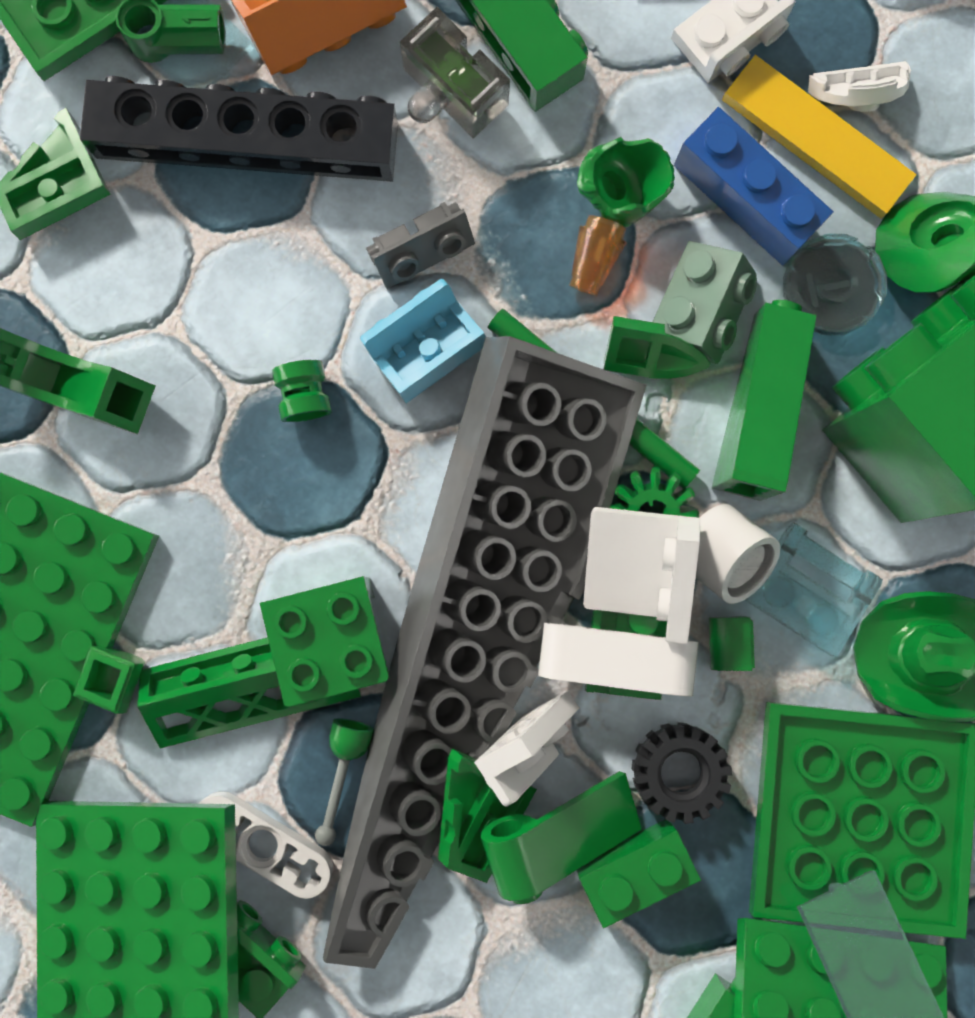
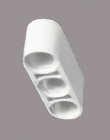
(617, 659)

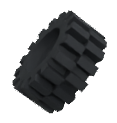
(712, 780)

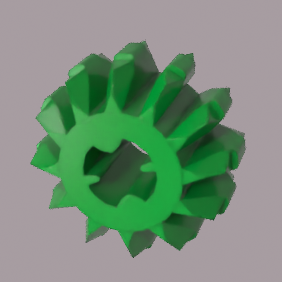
(656, 491)

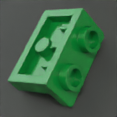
(265, 963)

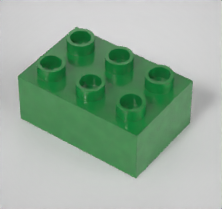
(915, 413)

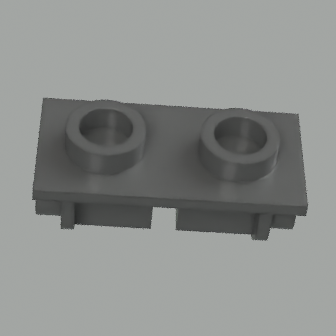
(440, 236)

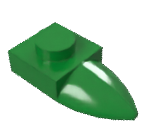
(649, 352)

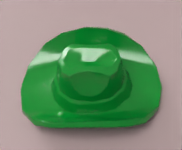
(928, 241)
(920, 655)

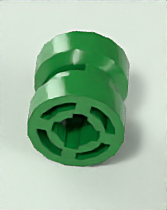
(301, 390)

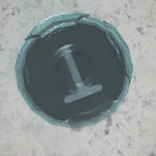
(836, 282)

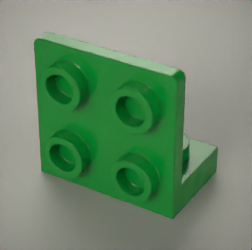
(325, 641)

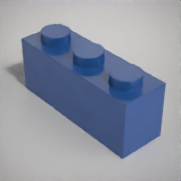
(751, 186)

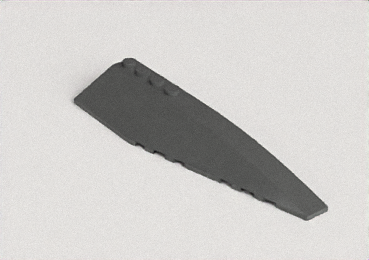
(498, 562)

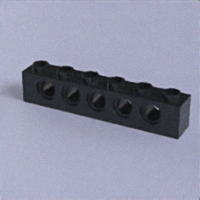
(116, 103)

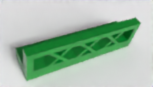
(200, 681)

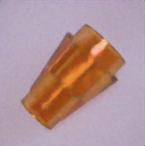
(596, 253)

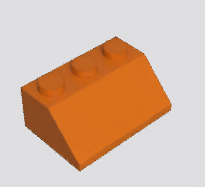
(295, 29)

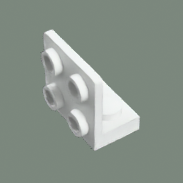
(643, 566)

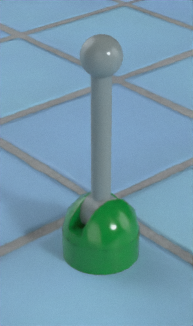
(348, 741)

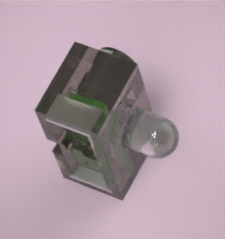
(450, 77)

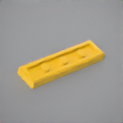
(818, 136)

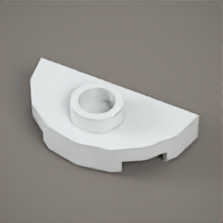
(861, 87)

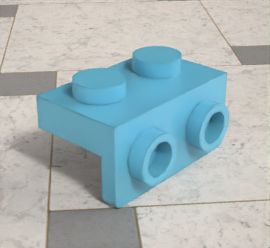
(423, 340)

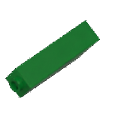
(766, 403)

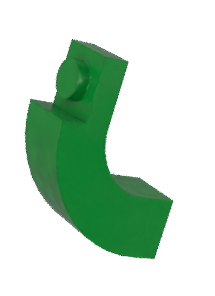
(73, 383)

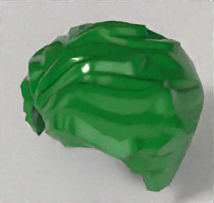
(626, 179)

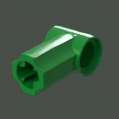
(175, 29)

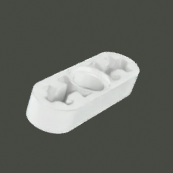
(266, 867)

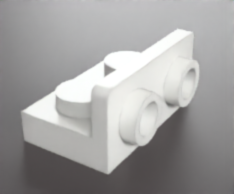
(726, 30)
(526, 749)

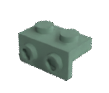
(707, 298)

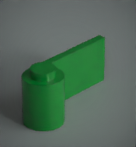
(537, 853)

